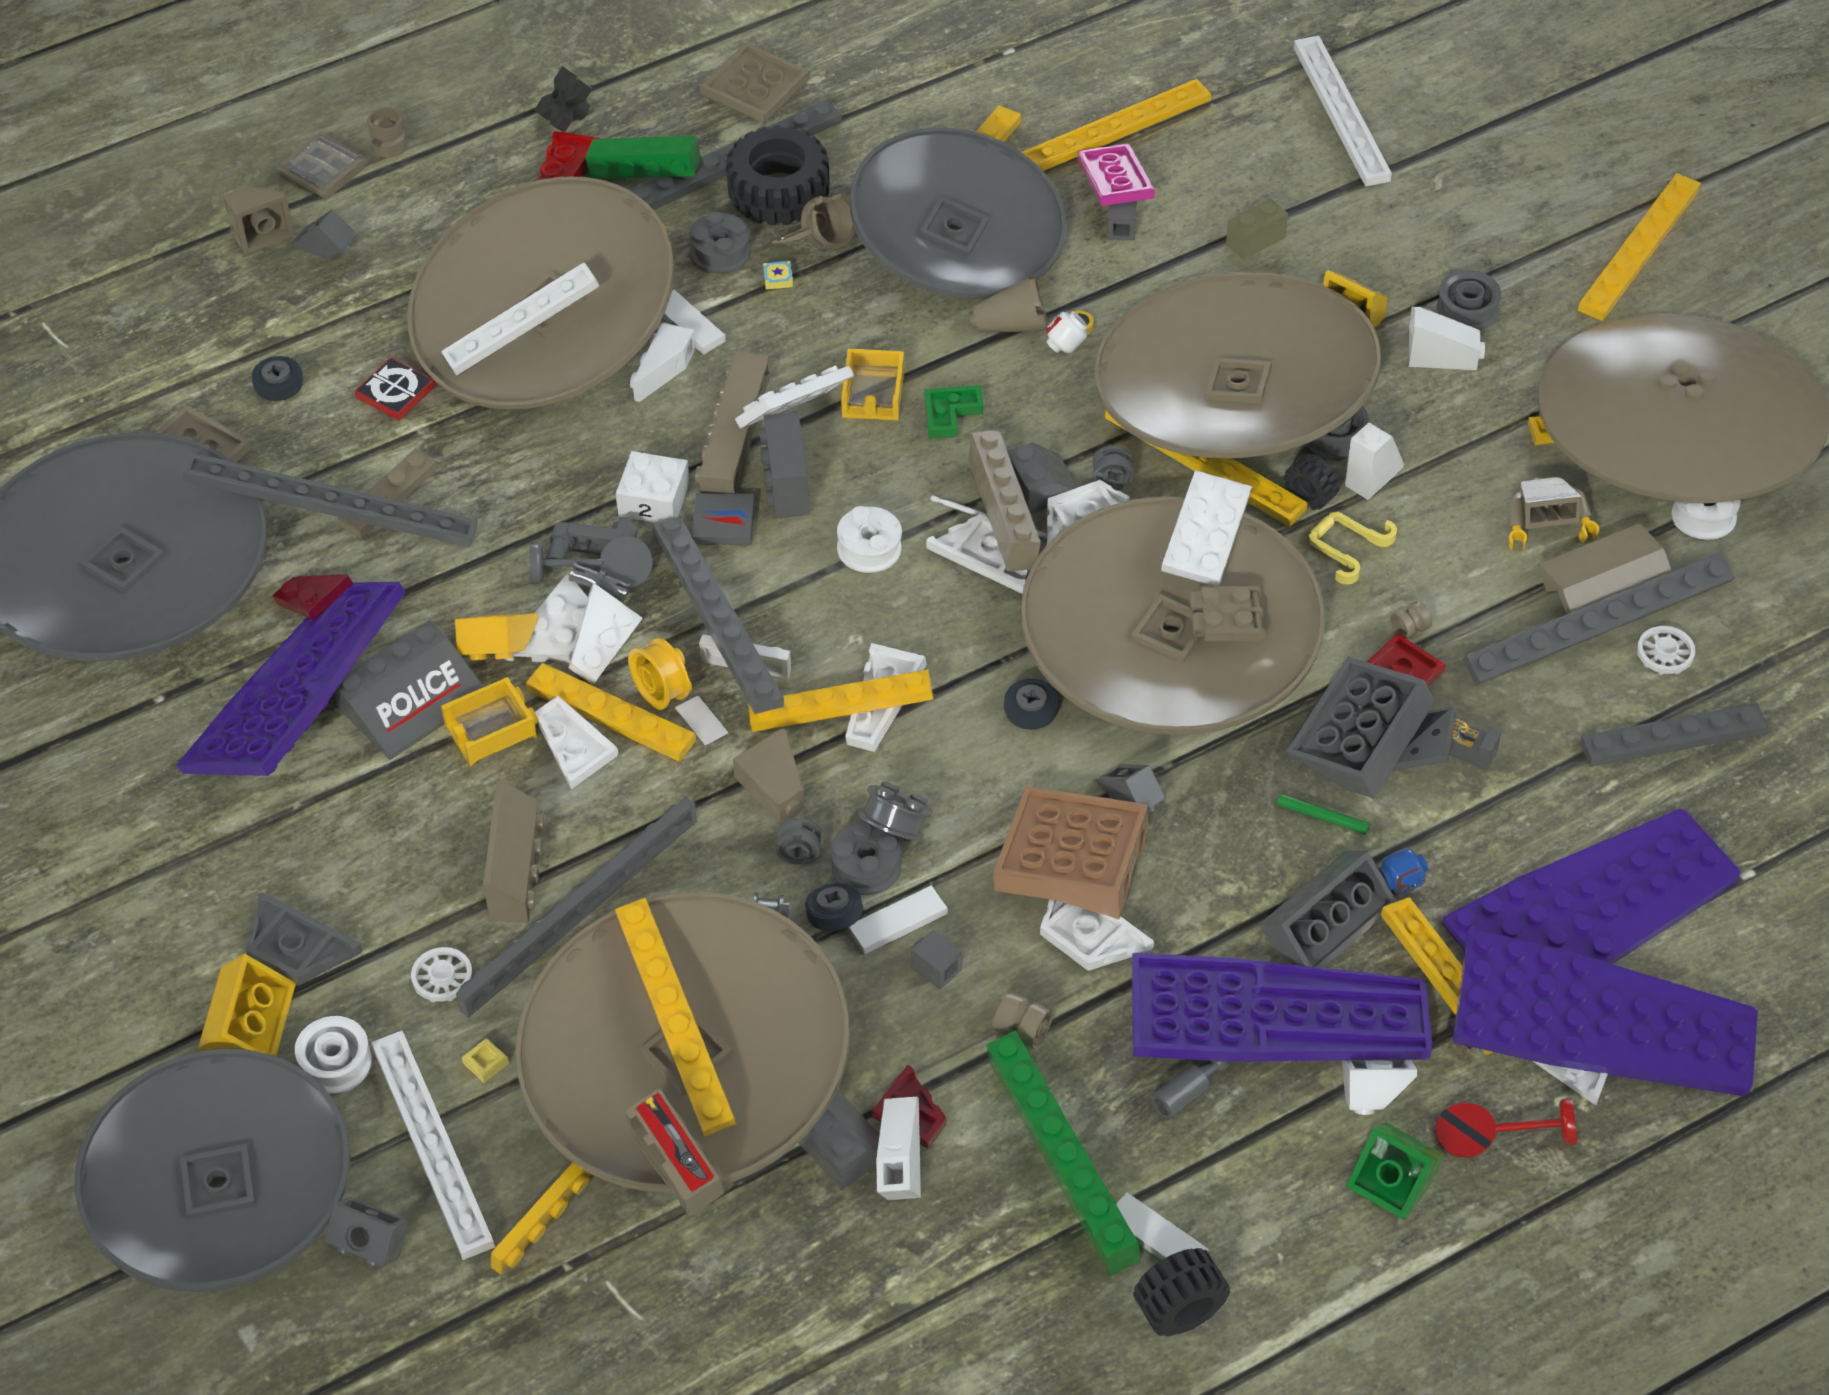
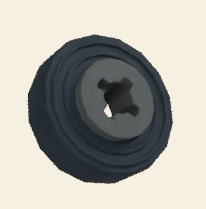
(277, 378)
(1042, 707)
(834, 906)

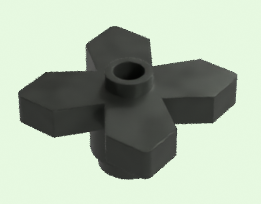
(566, 101)

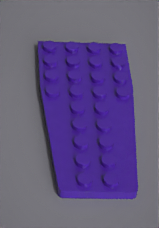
(292, 686)
(1607, 894)
(1273, 1011)
(1600, 1017)

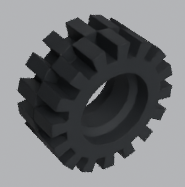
(1312, 481)

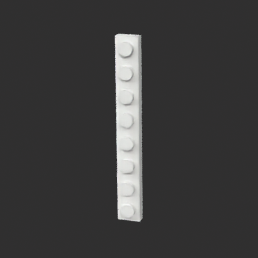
(1342, 111)
(433, 1145)

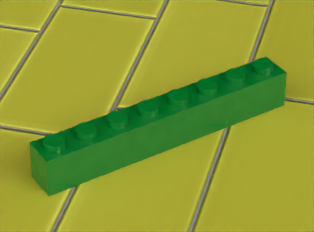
(1063, 1153)

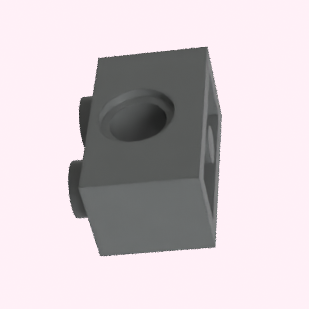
(384, 1230)

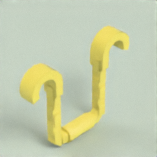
(1346, 560)

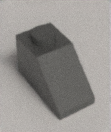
(325, 236)
(1132, 784)

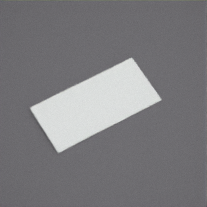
(701, 720)

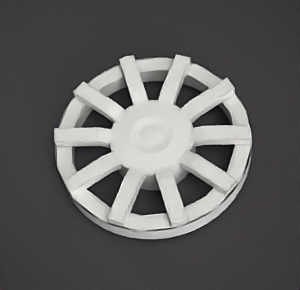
(1666, 650)
(440, 973)

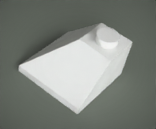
(1375, 1083)

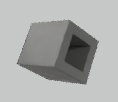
(1122, 221)
(936, 959)

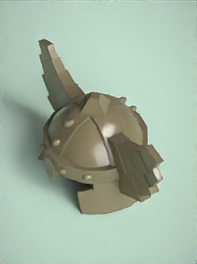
(824, 223)

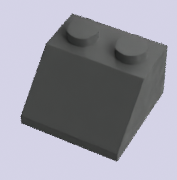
(1040, 474)

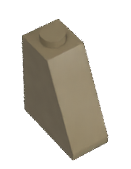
(772, 776)

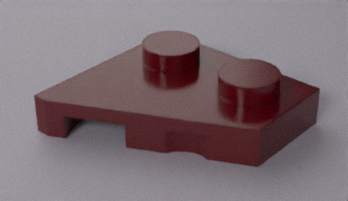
(311, 594)
(931, 1117)

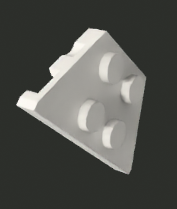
(1075, 504)
(977, 549)
(557, 624)
(1090, 936)

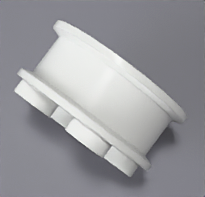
(1705, 519)
(869, 539)
(329, 1036)

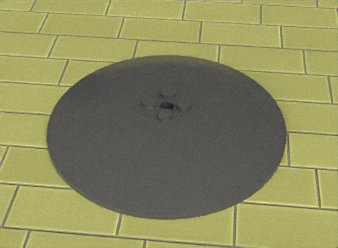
(112, 501)

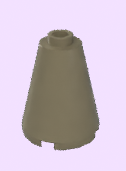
(1011, 310)

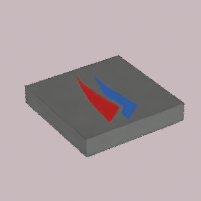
(723, 519)

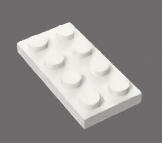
(793, 395)
(1206, 528)

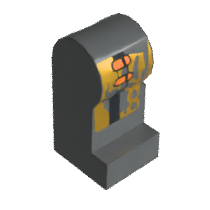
(1474, 744)

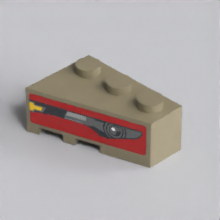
(674, 1152)

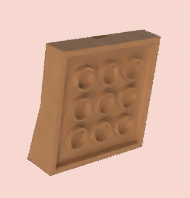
(1073, 849)

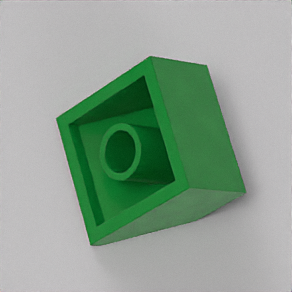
(1394, 1170)

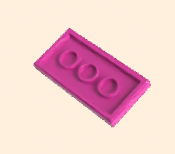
(1116, 174)

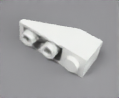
(666, 357)
(899, 1150)

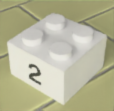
(652, 487)

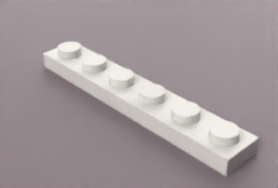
(520, 318)

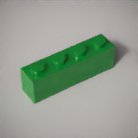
(643, 157)

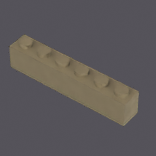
(728, 444)
(1003, 500)

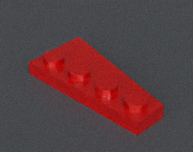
(566, 155)

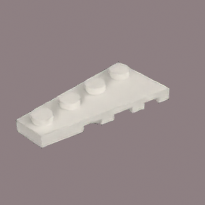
(870, 727)

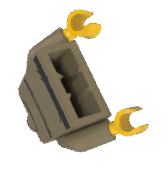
(1548, 504)

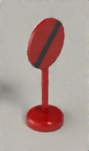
(1470, 1129)

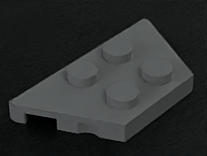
(295, 942)

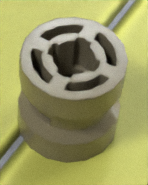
(1413, 619)

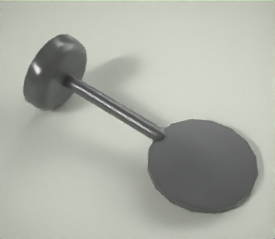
(622, 559)

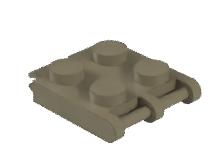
(1227, 613)

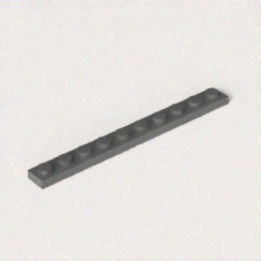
(713, 166)
(329, 499)
(718, 616)
(1598, 618)
(576, 907)

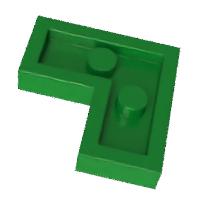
(947, 403)

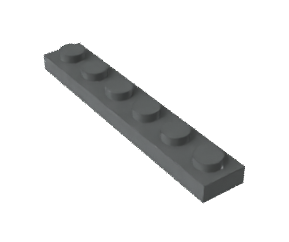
(1673, 734)

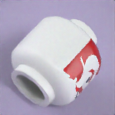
(1066, 332)

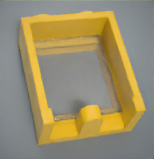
(876, 384)
(489, 720)

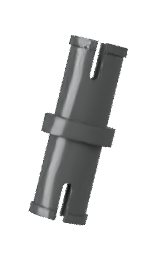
(609, 584)

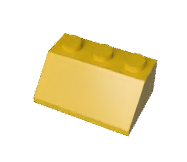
(247, 1008)

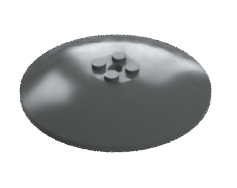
(962, 178)
(204, 1118)

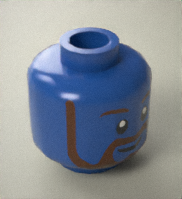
(1404, 870)

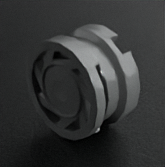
(1113, 466)
(797, 841)

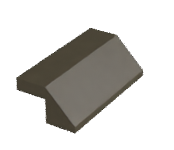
(1604, 567)

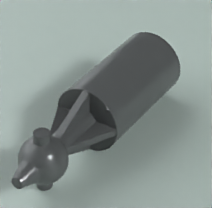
(1185, 1088)

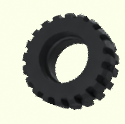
(773, 152)

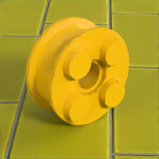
(659, 673)

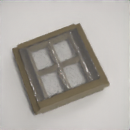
(322, 165)

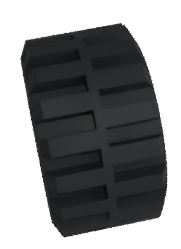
(1181, 1292)

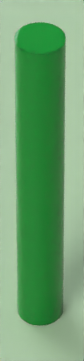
(1323, 814)

